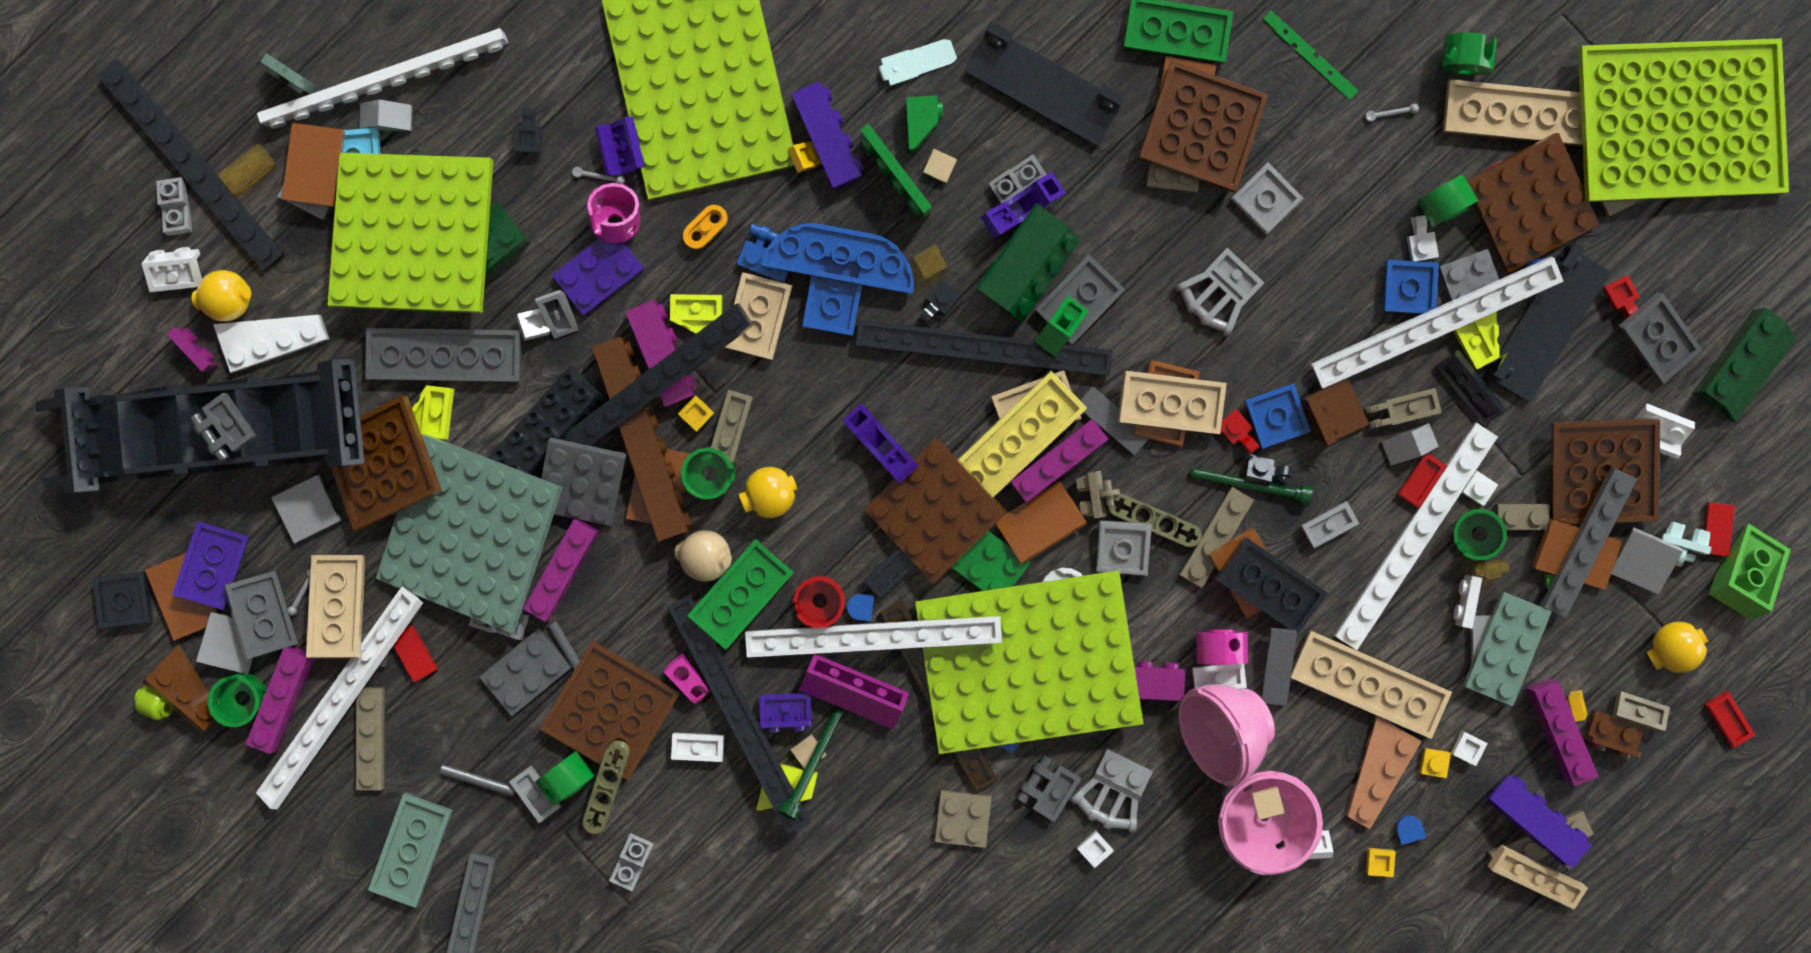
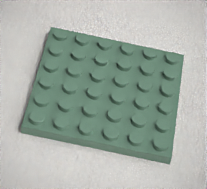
(474, 539)

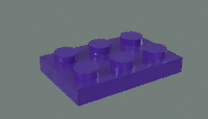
(597, 274)
(210, 564)

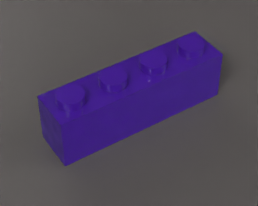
(827, 135)
(1538, 822)

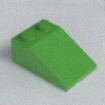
(1751, 573)

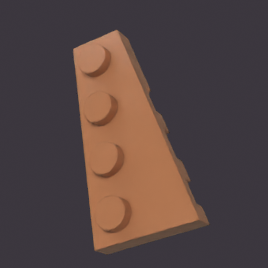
(1384, 762)

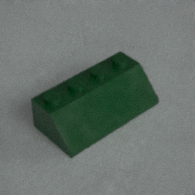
(504, 239)
(1028, 263)
(1746, 363)

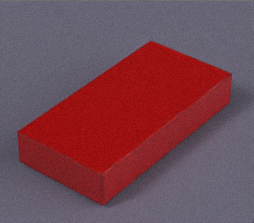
(1421, 480)
(1719, 523)
(414, 654)
(1729, 719)

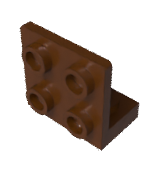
(1334, 412)

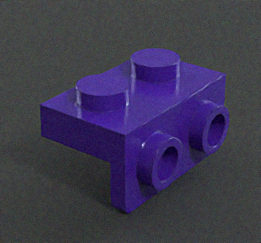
(620, 147)
(785, 710)

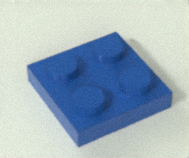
(1410, 286)
(1277, 416)

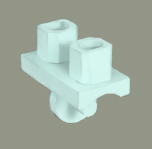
(1698, 543)

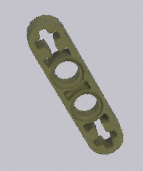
(1155, 517)
(603, 786)

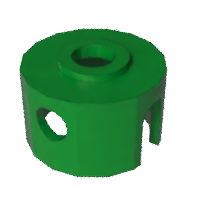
(1466, 54)
(1447, 201)
(693, 473)
(1490, 545)
(225, 692)
(564, 779)

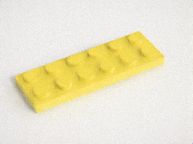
(1022, 433)

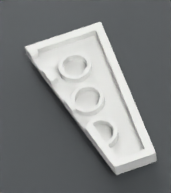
(263, 340)

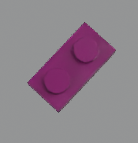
(186, 342)

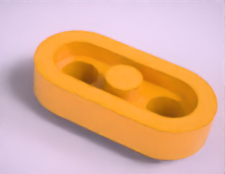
(703, 225)

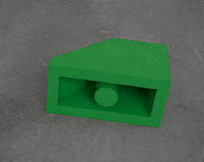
(922, 119)
(1061, 326)

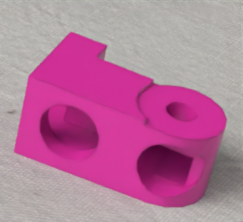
(687, 678)

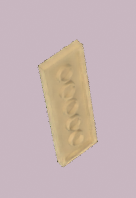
(1512, 112)
(1370, 684)

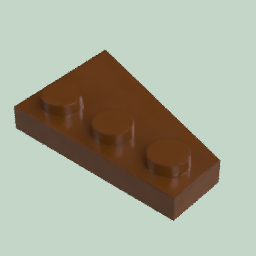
(181, 689)

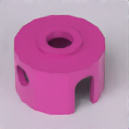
(615, 202)
(1222, 647)

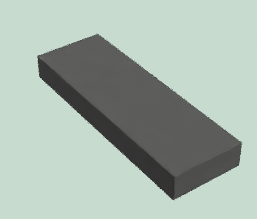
(1106, 416)
(1278, 666)

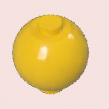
(222, 295)
(768, 492)
(1678, 647)

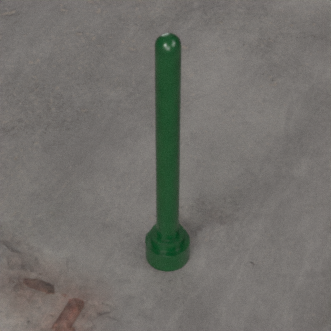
(1299, 494)
(791, 806)

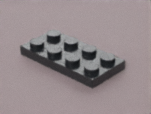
(1271, 585)

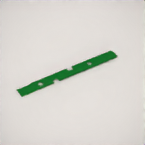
(1307, 52)

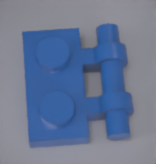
(752, 254)

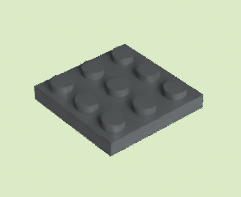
(588, 479)

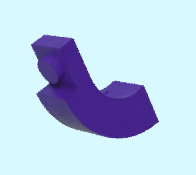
(1014, 211)
(880, 443)

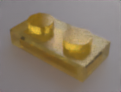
(247, 169)

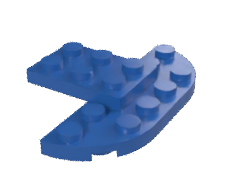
(838, 267)

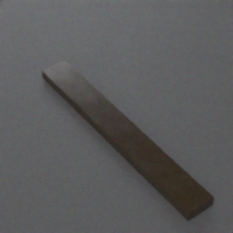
(972, 761)

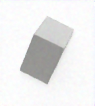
(386, 115)
(557, 313)
(1409, 444)

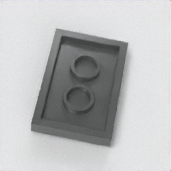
(1087, 285)
(1660, 337)
(260, 615)
(525, 671)

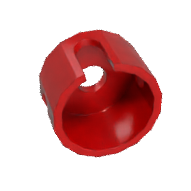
(815, 616)

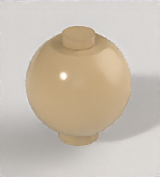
(703, 555)

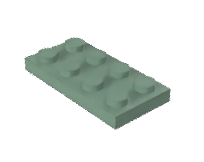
(1507, 648)
(410, 850)

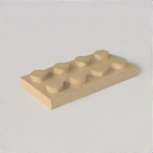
(1172, 402)
(335, 606)

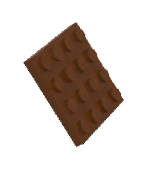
(1203, 126)
(1532, 202)
(1586, 452)
(394, 469)
(936, 511)
(608, 703)

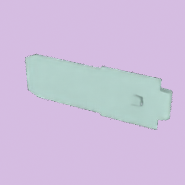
(917, 61)

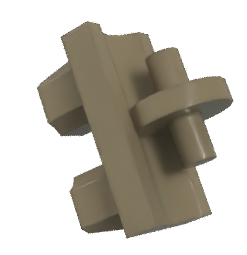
(1097, 505)

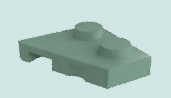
(278, 70)

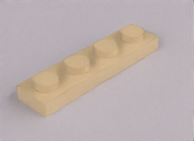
(1537, 877)

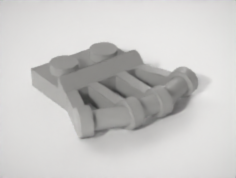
(1233, 279)
(1121, 775)

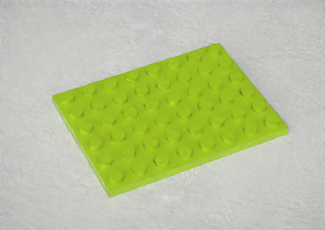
(699, 91)
(1683, 120)
(1054, 675)

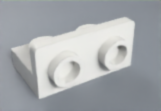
(172, 269)
(1673, 429)

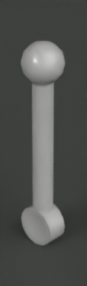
(1370, 115)
(578, 172)
(292, 609)

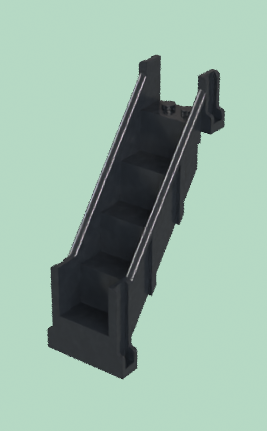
(152, 436)

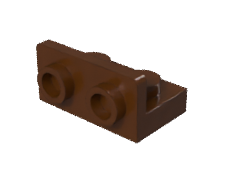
(1613, 733)

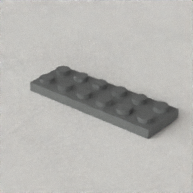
(443, 354)

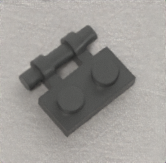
(228, 422)
(1055, 793)

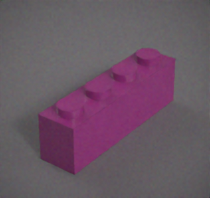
(657, 343)
(1058, 460)
(561, 570)
(1160, 681)
(854, 691)
(280, 700)
(1561, 732)

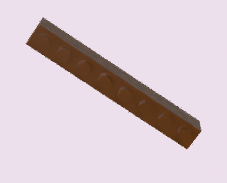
(644, 445)

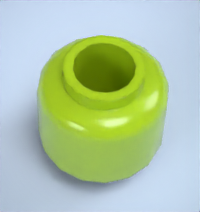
(151, 705)

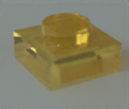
(930, 262)
(1492, 569)

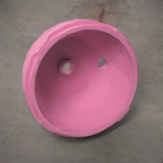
(1213, 723)
(1254, 841)

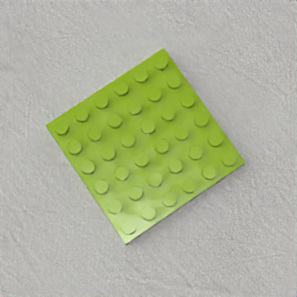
(410, 232)

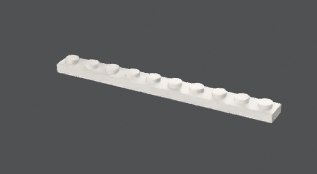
(392, 75)
(1437, 322)
(1415, 536)
(874, 636)
(339, 698)

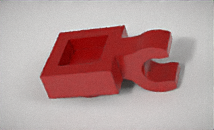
(1622, 295)
(1235, 429)

